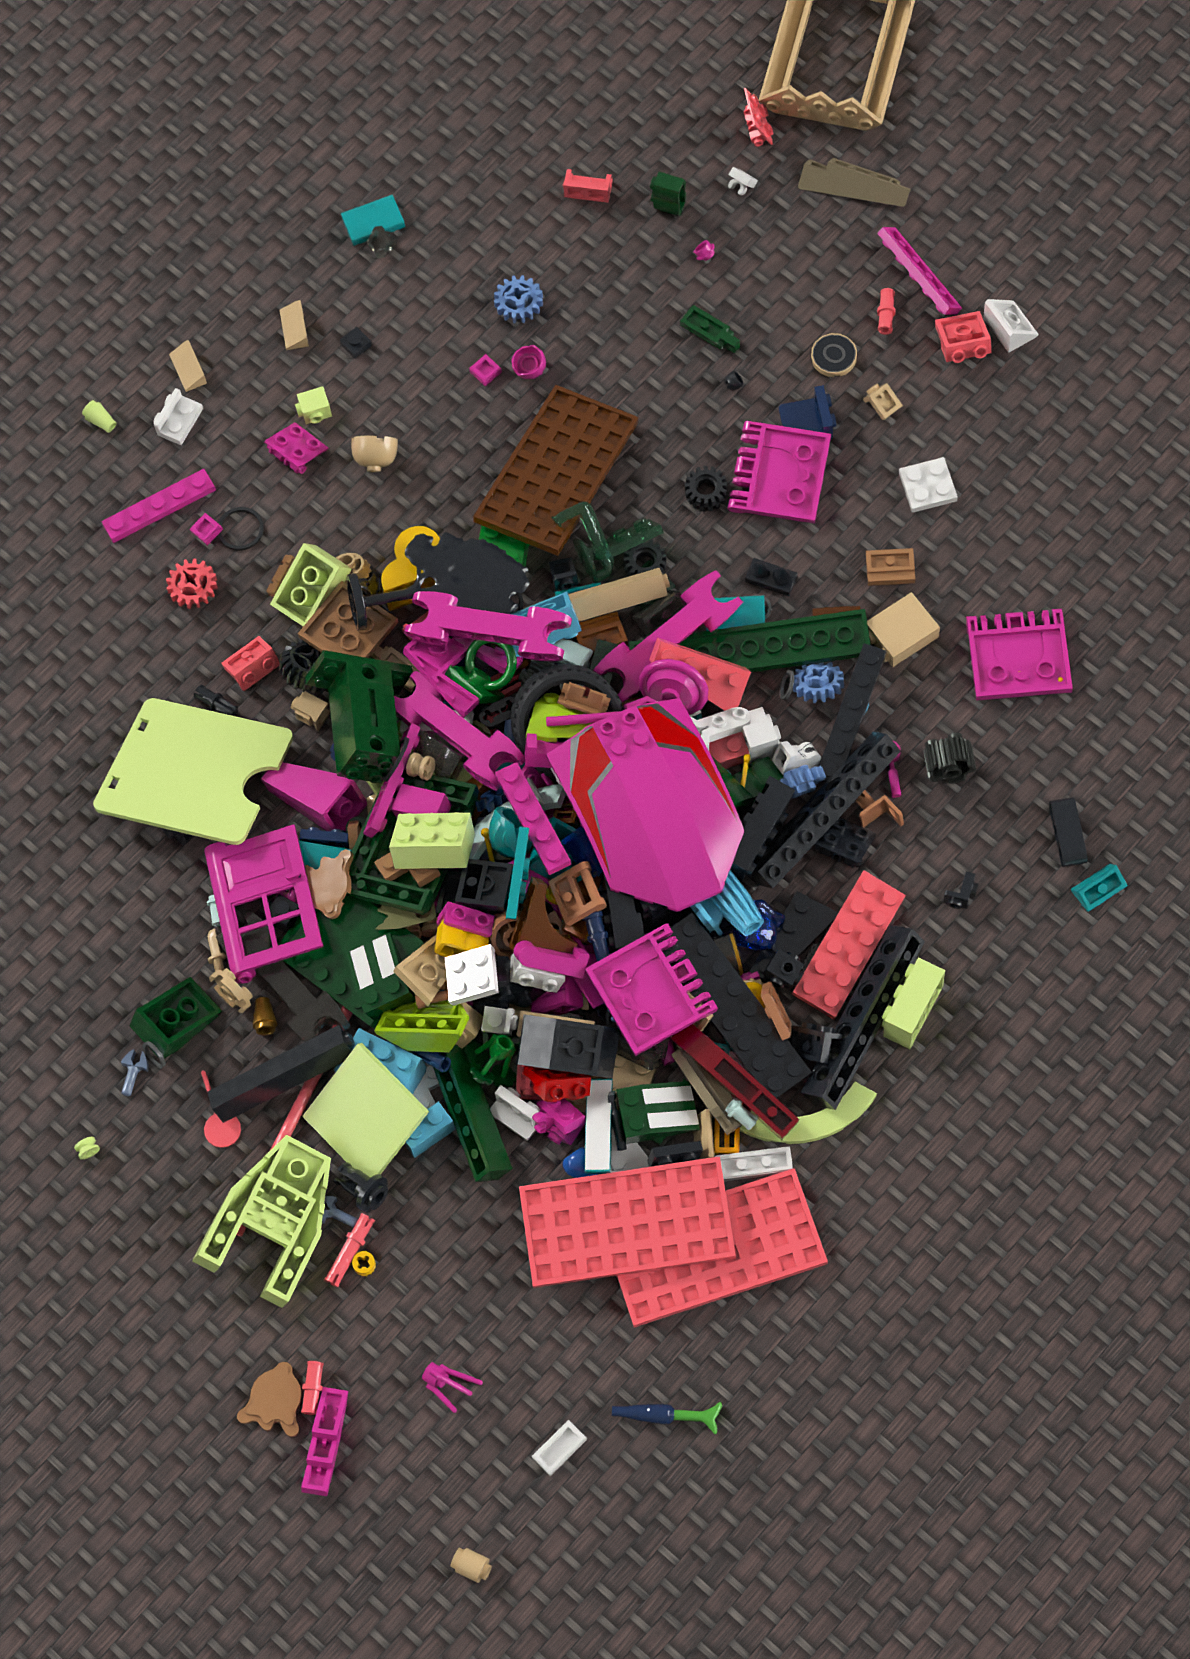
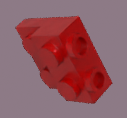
(556, 1084)

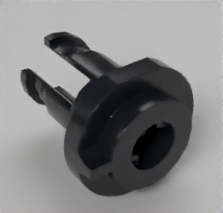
(368, 1190)

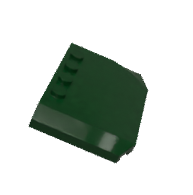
(403, 891)
(350, 930)

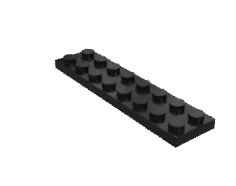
(739, 1014)

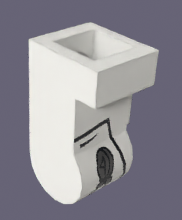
(795, 756)

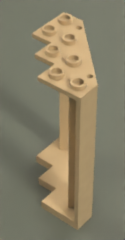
(784, 99)

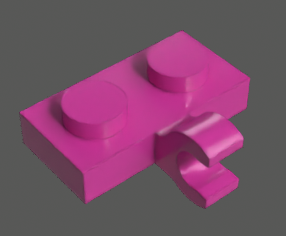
(558, 1113)

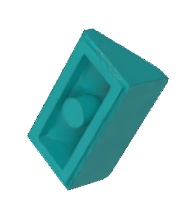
(1099, 887)

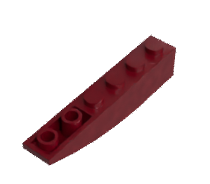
(736, 1081)

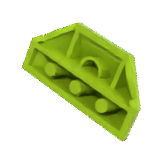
(424, 1029)

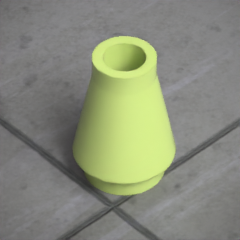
(97, 415)

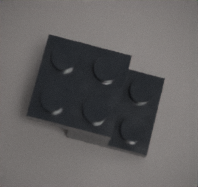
(478, 887)

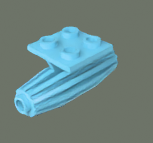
(734, 905)

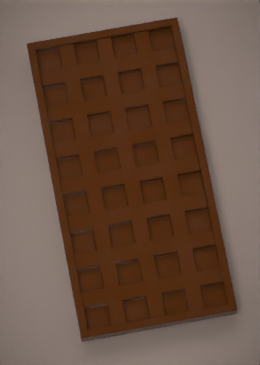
(555, 468)

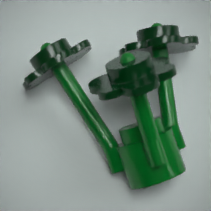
(500, 1048)

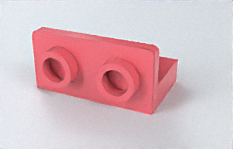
(251, 663)

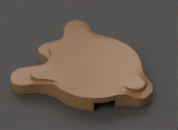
(330, 883)
(274, 1400)

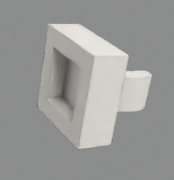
(743, 179)

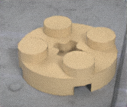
(230, 990)

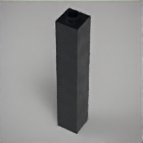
(281, 1073)

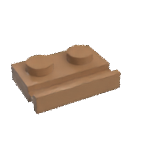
(890, 566)

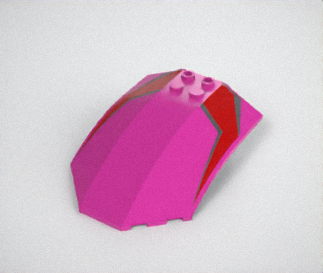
(652, 804)

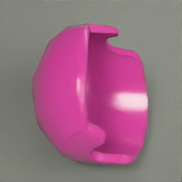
(528, 362)

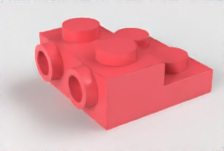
(963, 337)

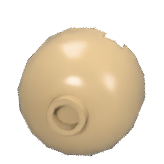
(374, 451)

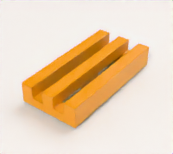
(726, 1149)

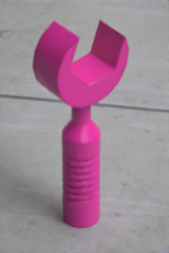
(893, 776)

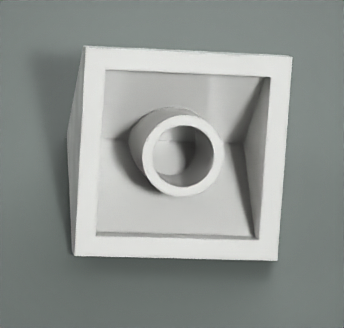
(1008, 323)

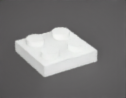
(928, 484)
(471, 975)

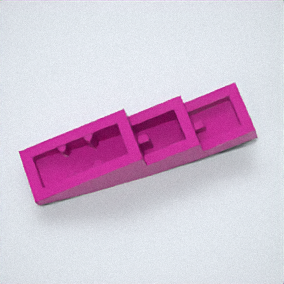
(325, 1441)

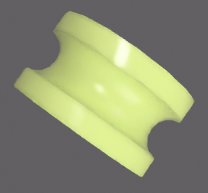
(87, 1148)

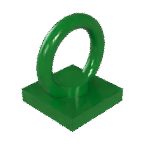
(478, 681)

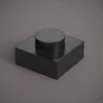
(355, 342)

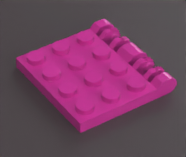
(784, 472)
(1034, 650)
(647, 992)

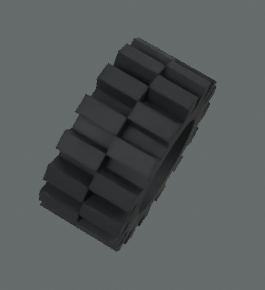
(706, 476)
(644, 549)

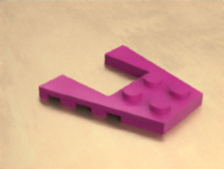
(435, 660)

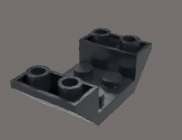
(568, 1046)

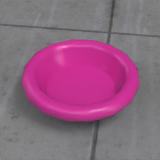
(672, 680)

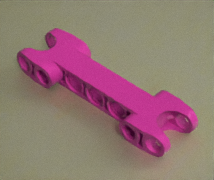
(700, 610)
(527, 632)
(483, 752)

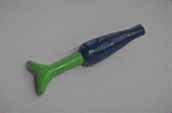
(666, 1414)

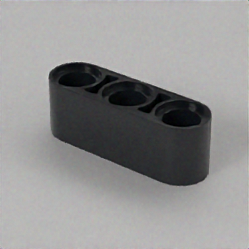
(1068, 832)

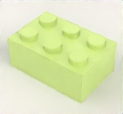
(309, 583)
(432, 840)
(912, 1002)

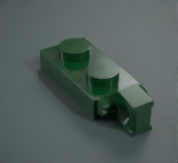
(710, 329)

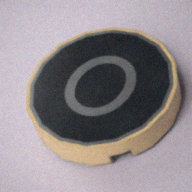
(834, 355)

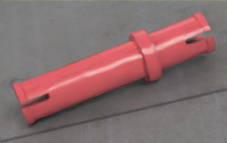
(354, 1241)

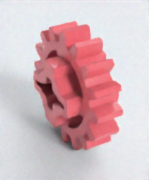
(187, 592)

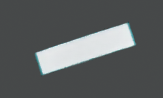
(598, 1128)

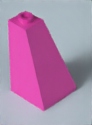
(316, 794)

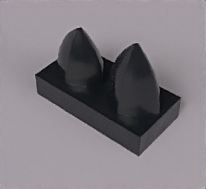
(771, 577)

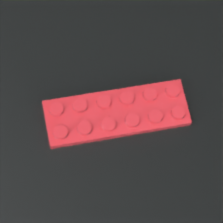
(848, 944)

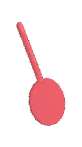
(217, 1132)

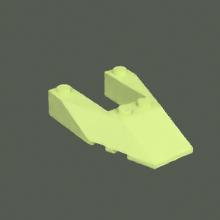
(281, 1202)

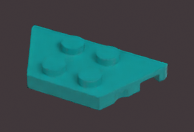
(520, 873)

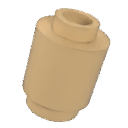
(471, 1564)

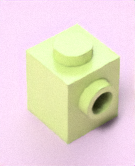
(313, 406)

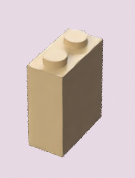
(902, 629)

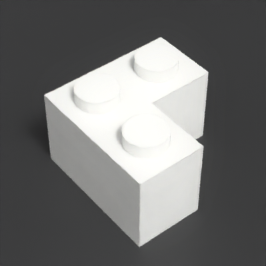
(761, 735)

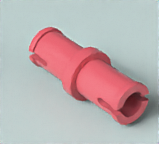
(886, 311)
(312, 1387)

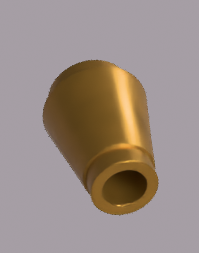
(264, 1018)

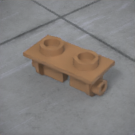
(573, 698)

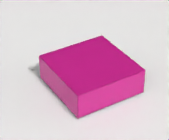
(485, 370)
(206, 529)

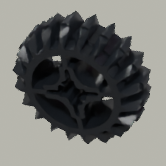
(296, 663)

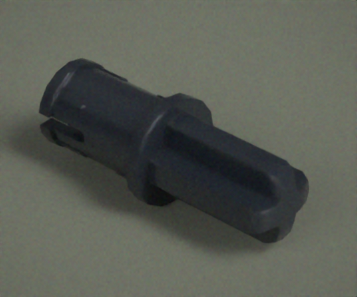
(215, 701)

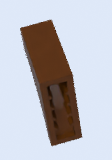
(534, 923)

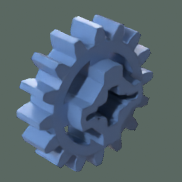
(518, 299)
(818, 681)
(803, 779)

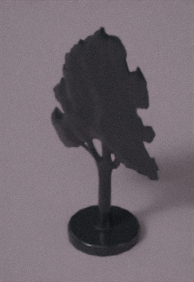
(470, 570)

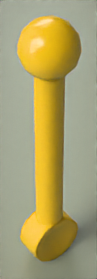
(745, 768)
(484, 832)

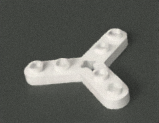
(722, 724)

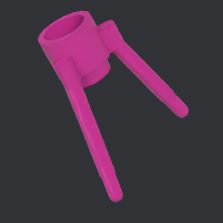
(438, 1376)

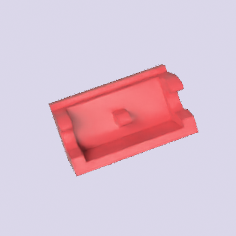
(587, 187)

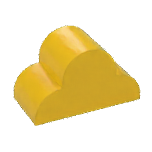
(401, 572)

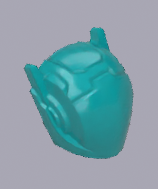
(504, 832)

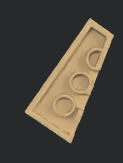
(423, 971)

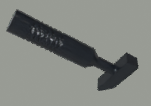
(617, 1123)

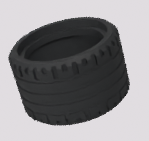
(543, 681)

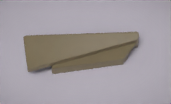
(852, 182)
(709, 1090)

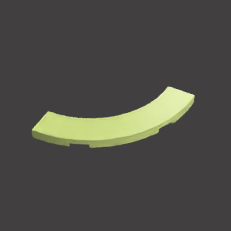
(822, 1123)

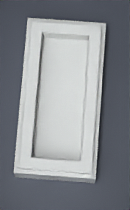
(559, 1448)

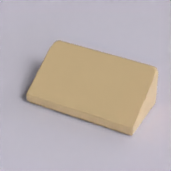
(294, 326)
(187, 366)
(705, 1134)

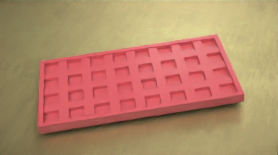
(626, 1222)
(771, 1242)

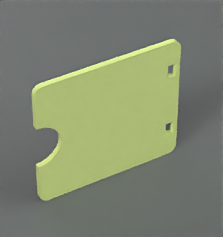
(191, 770)

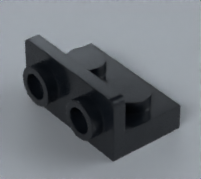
(813, 1042)
(675, 1153)

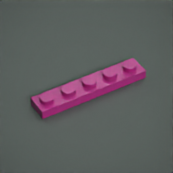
(919, 271)
(158, 505)
(385, 798)
(533, 817)

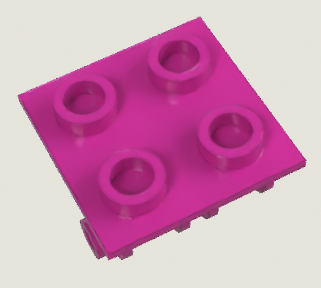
(295, 447)

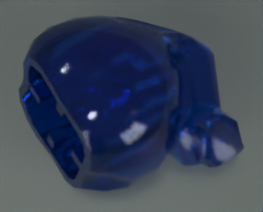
(766, 935)

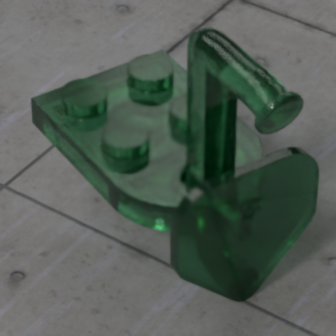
(603, 548)

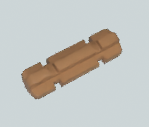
(280, 575)

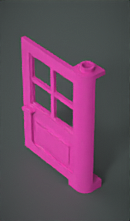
(253, 872)

